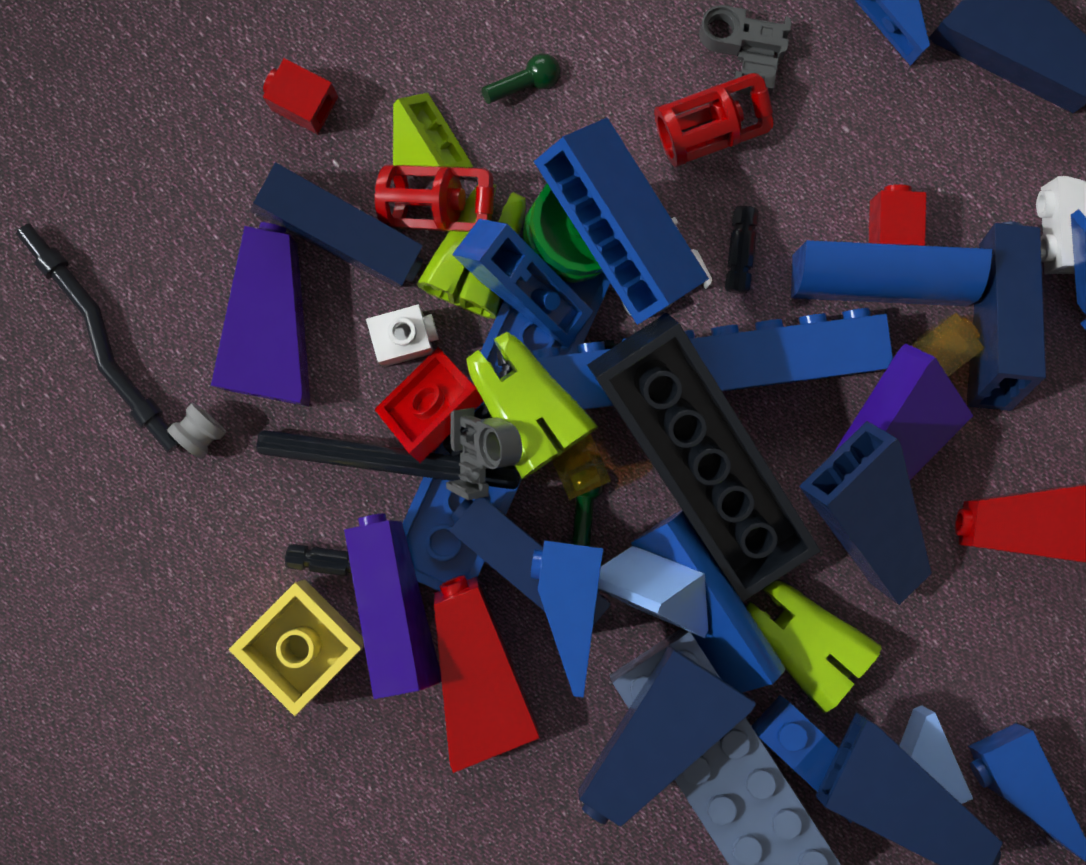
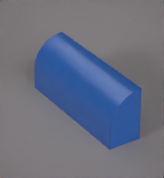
(620, 219)
(890, 273)
(733, 637)

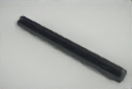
(374, 458)

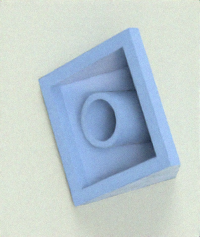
(658, 588)

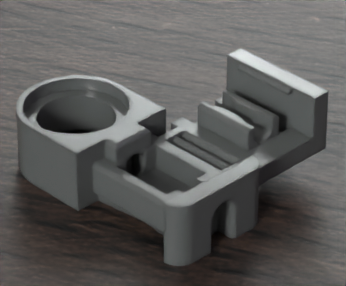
(757, 37)
(487, 444)

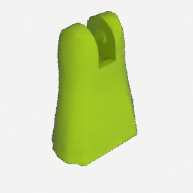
(451, 280)
(531, 401)
(815, 645)

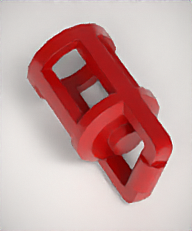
(725, 115)
(445, 198)

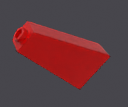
(1028, 523)
(479, 683)

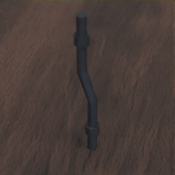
(54, 266)

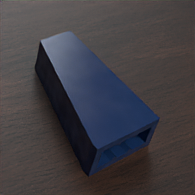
(1021, 43)
(337, 227)
(1009, 320)
(872, 510)
(504, 547)
(661, 735)
(896, 798)

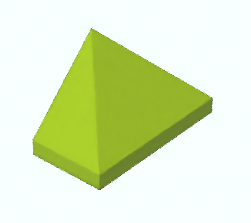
(423, 135)

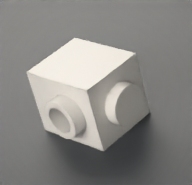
(402, 335)

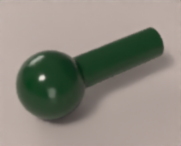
(540, 72)
(584, 516)

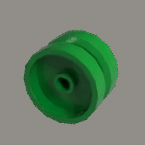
(557, 241)

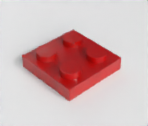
(423, 403)

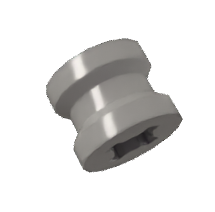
(196, 431)

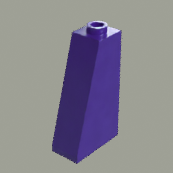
(264, 321)
(915, 406)
(390, 609)

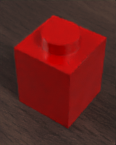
(299, 95)
(898, 216)

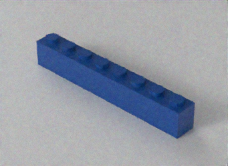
(754, 357)

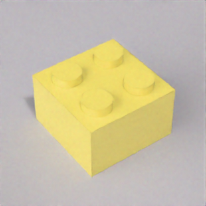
(298, 646)

